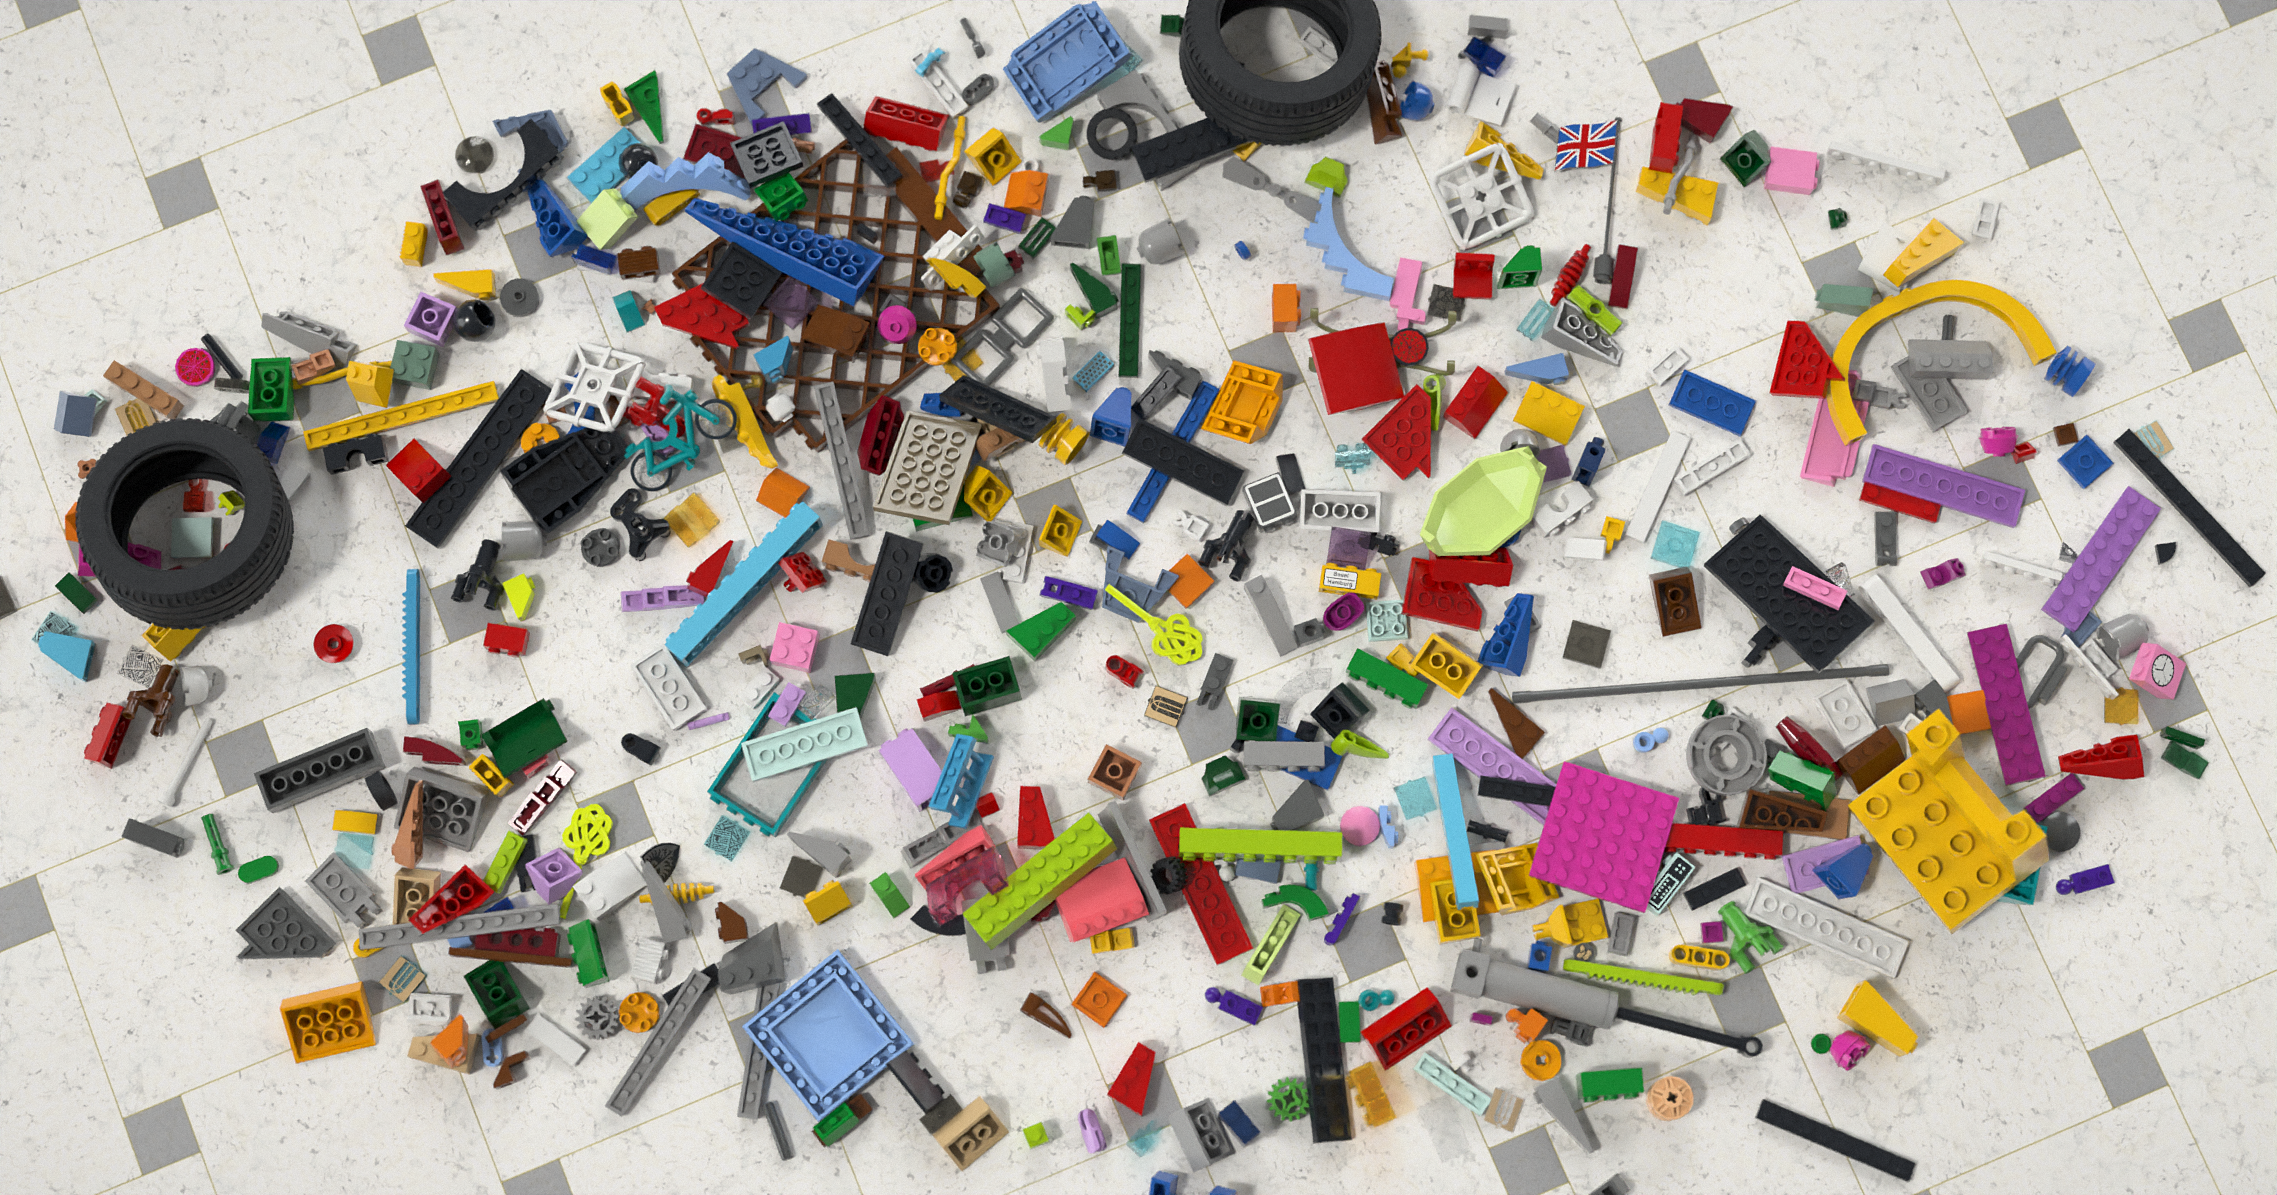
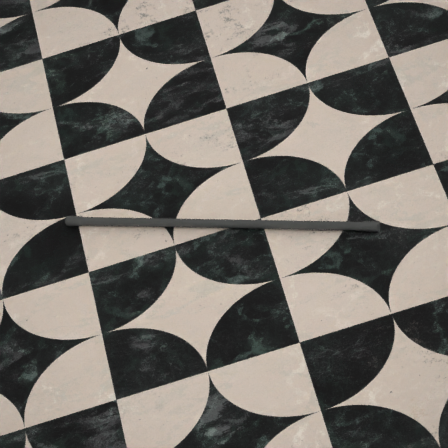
(1529, 696)

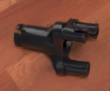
(642, 538)
(1230, 546)
(481, 576)

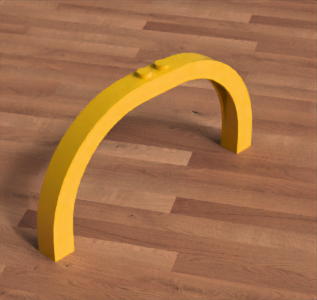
(1986, 297)

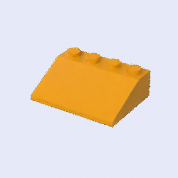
(1438, 869)
(328, 1022)

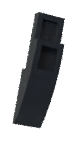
(1758, 642)

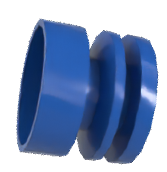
(2069, 370)

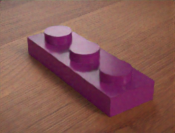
(2053, 798)

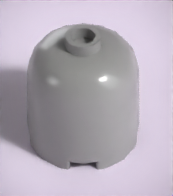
(1159, 243)
(522, 541)
(2122, 636)

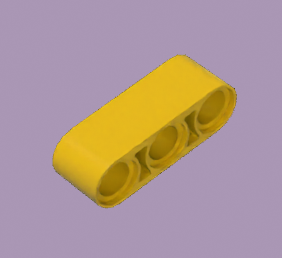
(669, 204)
(1708, 954)

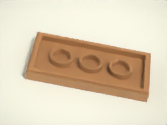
(1836, 820)

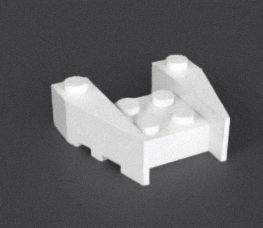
(1054, 373)

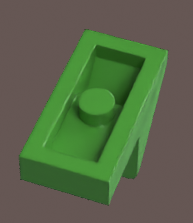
(1108, 255)
(974, 730)

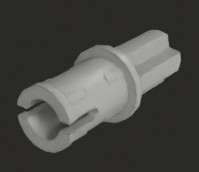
(1545, 127)

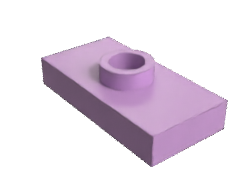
(657, 434)

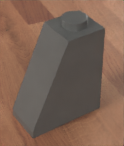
(1075, 225)
(1298, 810)
(153, 838)

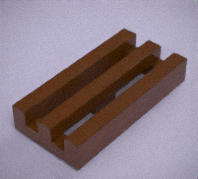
(505, 1028)

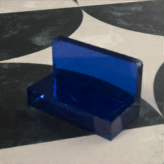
(594, 259)

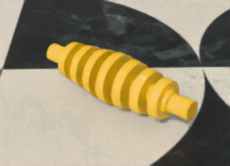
(684, 893)

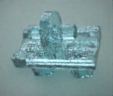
(1352, 459)

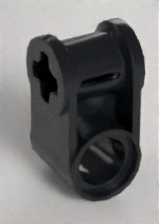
(643, 749)

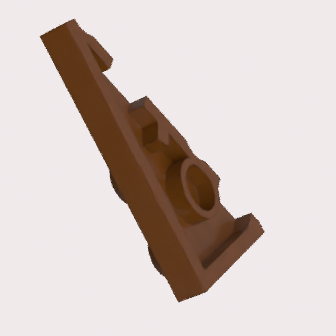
(1520, 730)

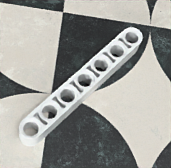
(1908, 633)

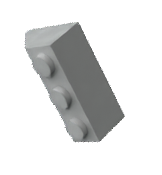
(1201, 1134)

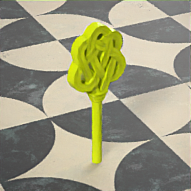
(1168, 637)
(587, 836)

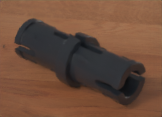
(1487, 831)

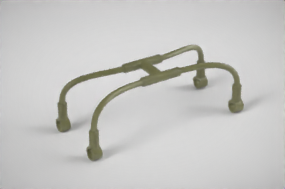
(1450, 363)

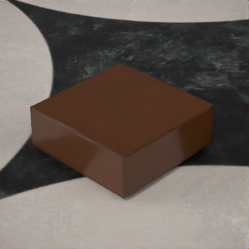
(2065, 434)

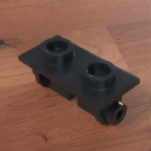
(1386, 543)

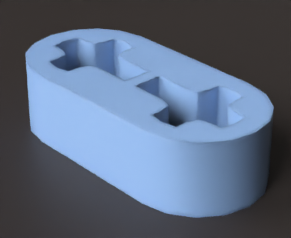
(486, 1048)

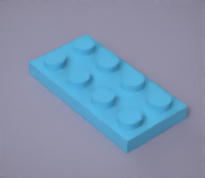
(602, 168)

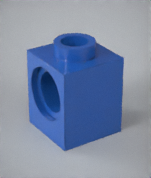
(1535, 965)

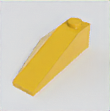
(1486, 136)

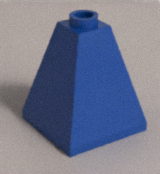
(1113, 418)
(1845, 871)

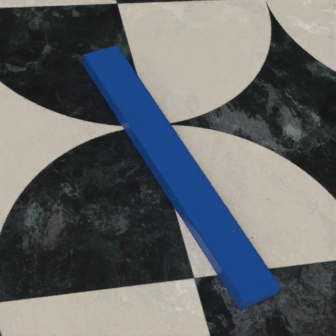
(1185, 430)

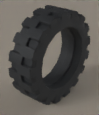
(1111, 113)

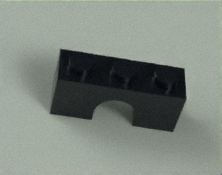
(338, 455)

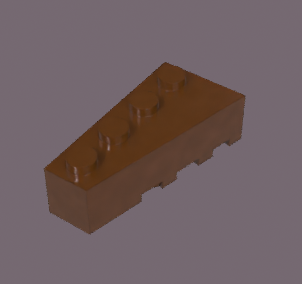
(1774, 813)

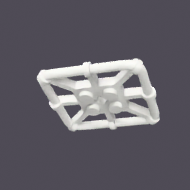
(1469, 191)
(595, 397)

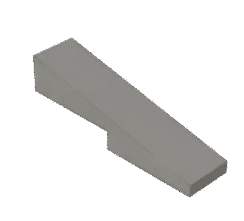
(935, 841)

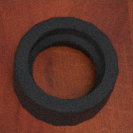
(381, 790)

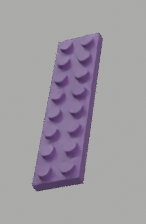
(1944, 485)
(2100, 559)

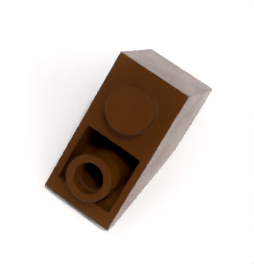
(733, 925)

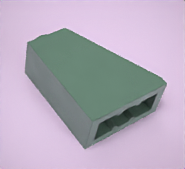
(1844, 299)

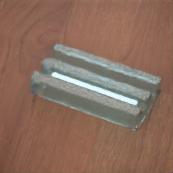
(1526, 332)

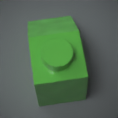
(889, 895)

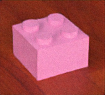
(794, 647)

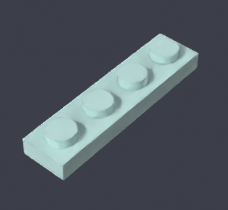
(1452, 1084)

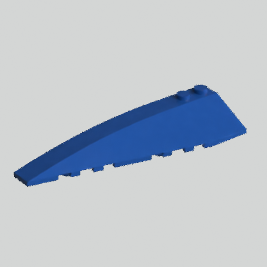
(818, 260)

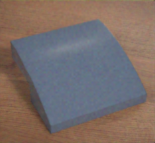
(1258, 870)

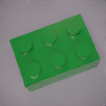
(1610, 1084)

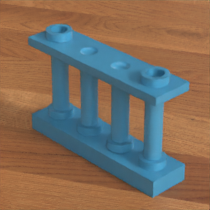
(951, 778)

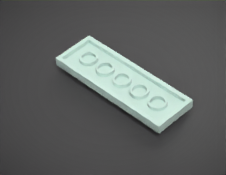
(804, 744)

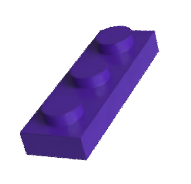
(795, 123)

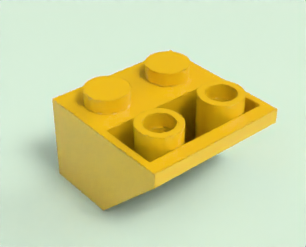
(827, 902)

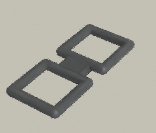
(1003, 337)

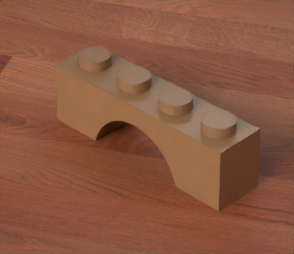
(143, 390)
(838, 558)

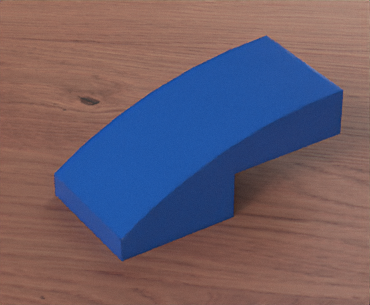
(932, 404)
(1118, 539)

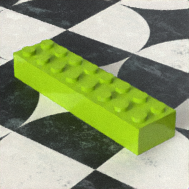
(1260, 844)
(1040, 881)

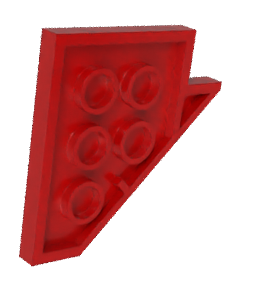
(1439, 601)

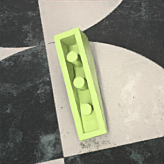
(1270, 944)

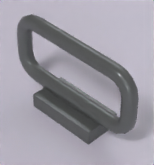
(2052, 676)

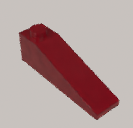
(442, 217)

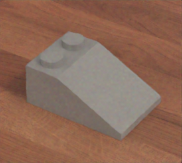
(826, 853)

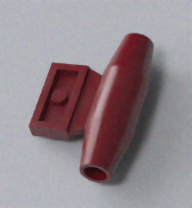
(1806, 745)

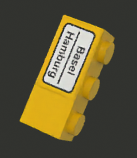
(1349, 580)

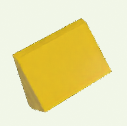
(1059, 531)

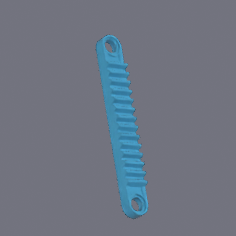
(412, 646)

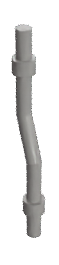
(1670, 197)

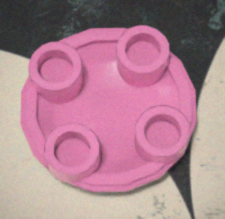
(1360, 825)

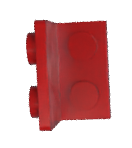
(1473, 275)

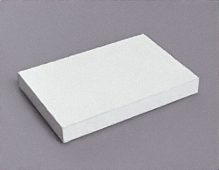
(1844, 714)

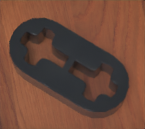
(623, 500)

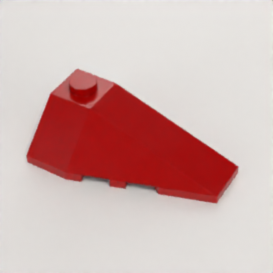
(455, 898)

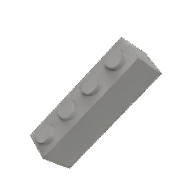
(1283, 755)

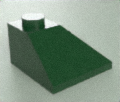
(1747, 157)
(1257, 719)

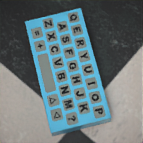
(1093, 371)

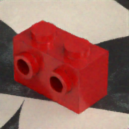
(506, 639)

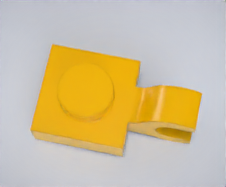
(1612, 531)
(1401, 659)

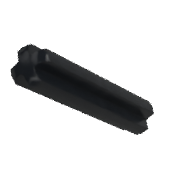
(221, 357)

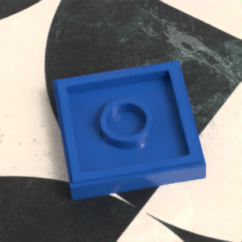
(2085, 461)

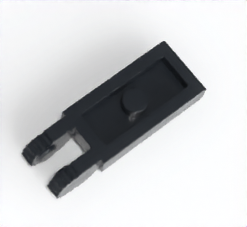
(527, 855)

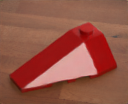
(2115, 760)

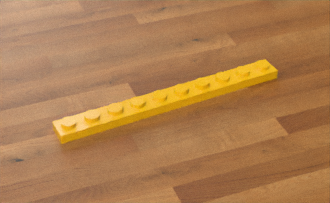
(401, 415)

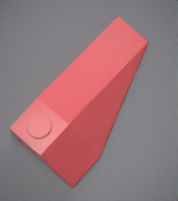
(957, 853)

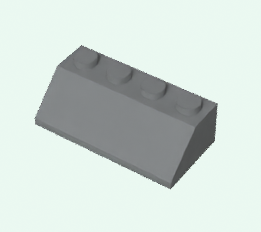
(1949, 359)

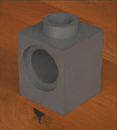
(1305, 640)

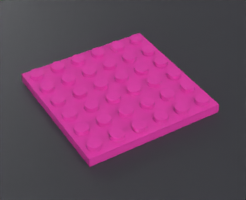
(1604, 837)

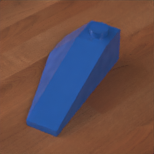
(555, 221)
(1509, 644)

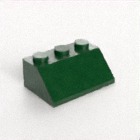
(987, 686)

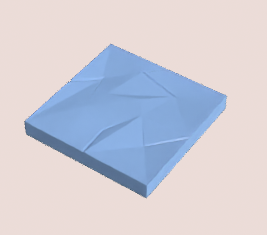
(827, 1035)

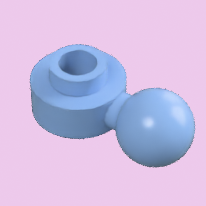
(1659, 735)

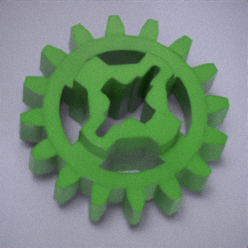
(1297, 1101)

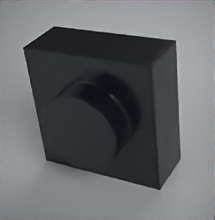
(1306, 731)

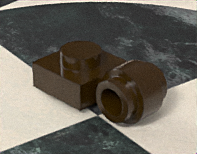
(968, 186)

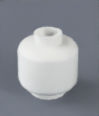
(780, 407)

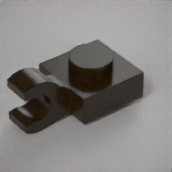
(1103, 180)

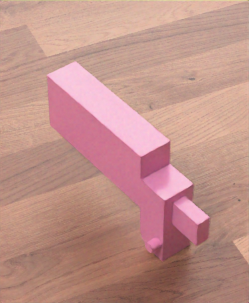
(1405, 293)

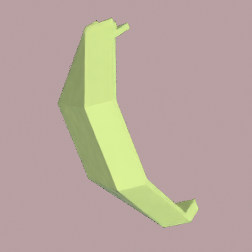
(1484, 504)

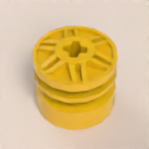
(1066, 441)

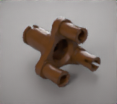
(155, 699)

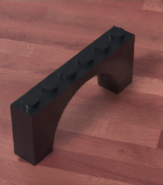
(539, 157)

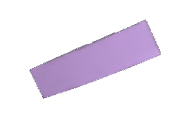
(659, 599)

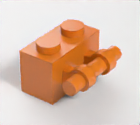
(1528, 1024)

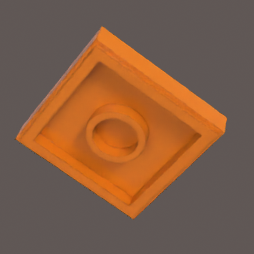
(1099, 999)

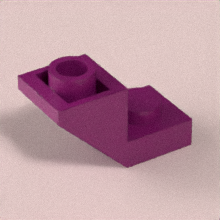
(1943, 573)

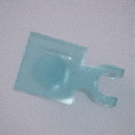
(1141, 1140)

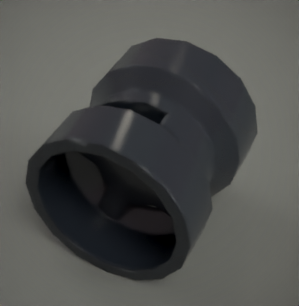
(1392, 913)

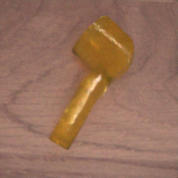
(756, 382)

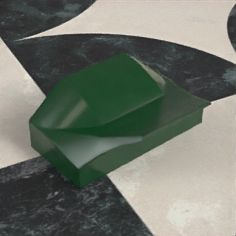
(1221, 775)

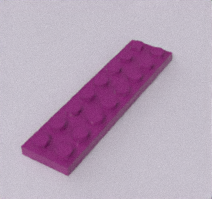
(2006, 705)

